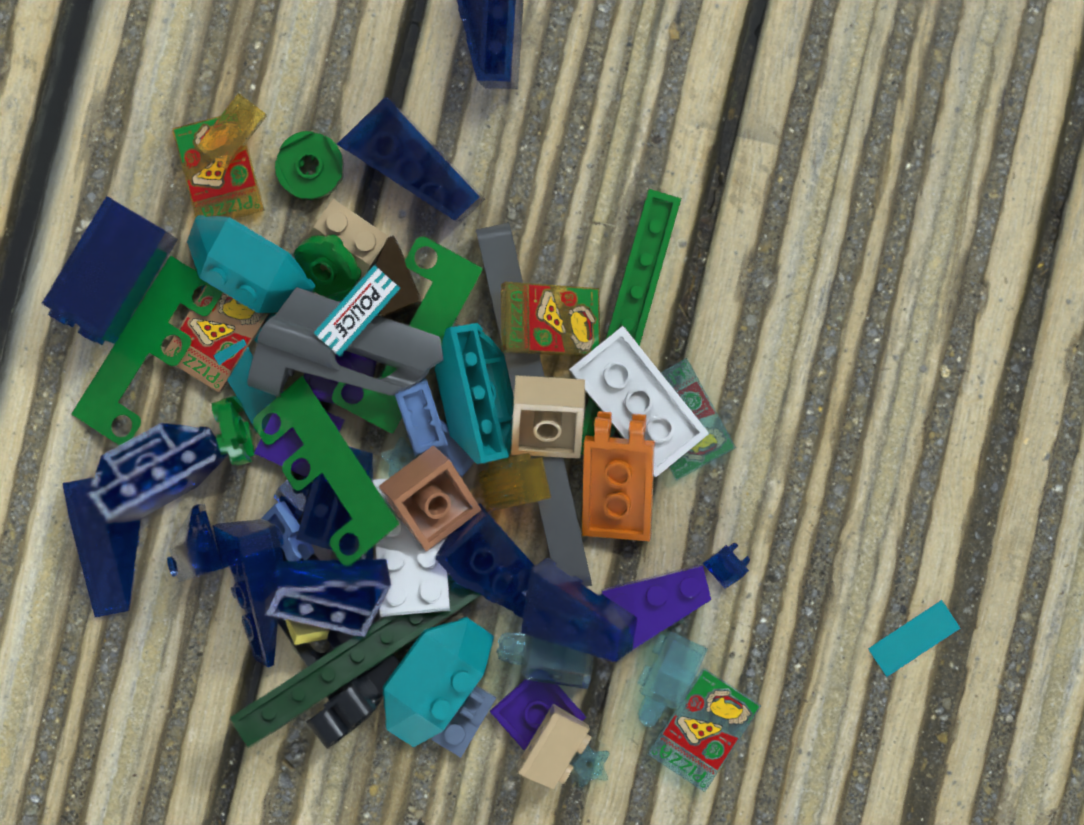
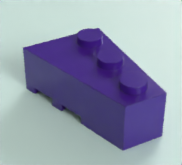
(661, 599)

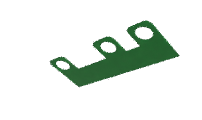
(450, 287)
(139, 338)
(332, 456)

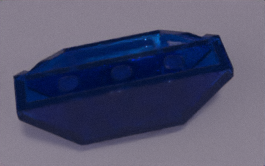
(153, 470)

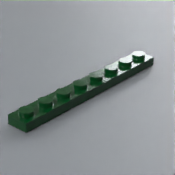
(340, 668)

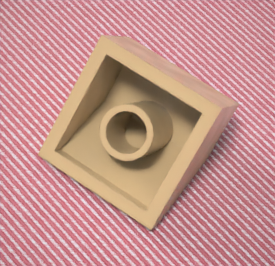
(358, 235)
(548, 416)
(553, 747)

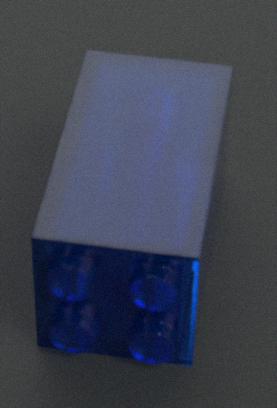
(108, 272)

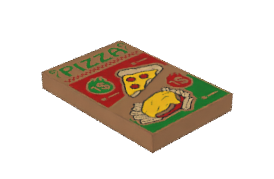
(213, 333)

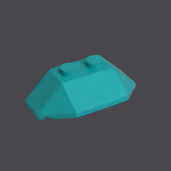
(244, 264)
(476, 393)
(435, 679)

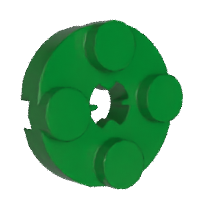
(290, 160)
(336, 257)
(235, 434)

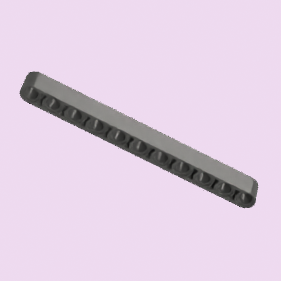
(558, 511)

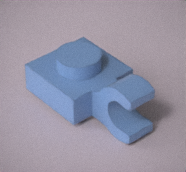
(289, 527)

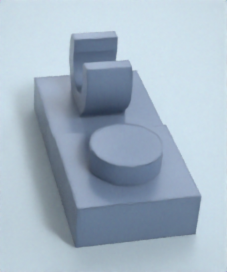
(465, 722)

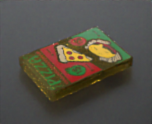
(211, 187)
(549, 319)

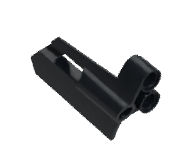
(353, 702)

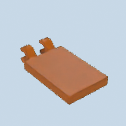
(618, 481)

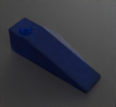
(194, 548)
(104, 550)
(250, 553)
(487, 561)

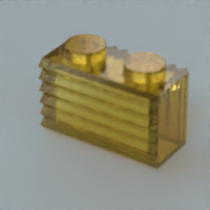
(514, 482)

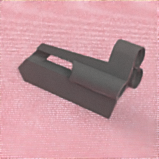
(290, 345)

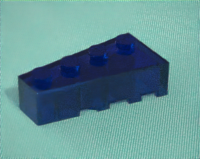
(404, 154)

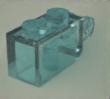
(545, 660)
(669, 675)

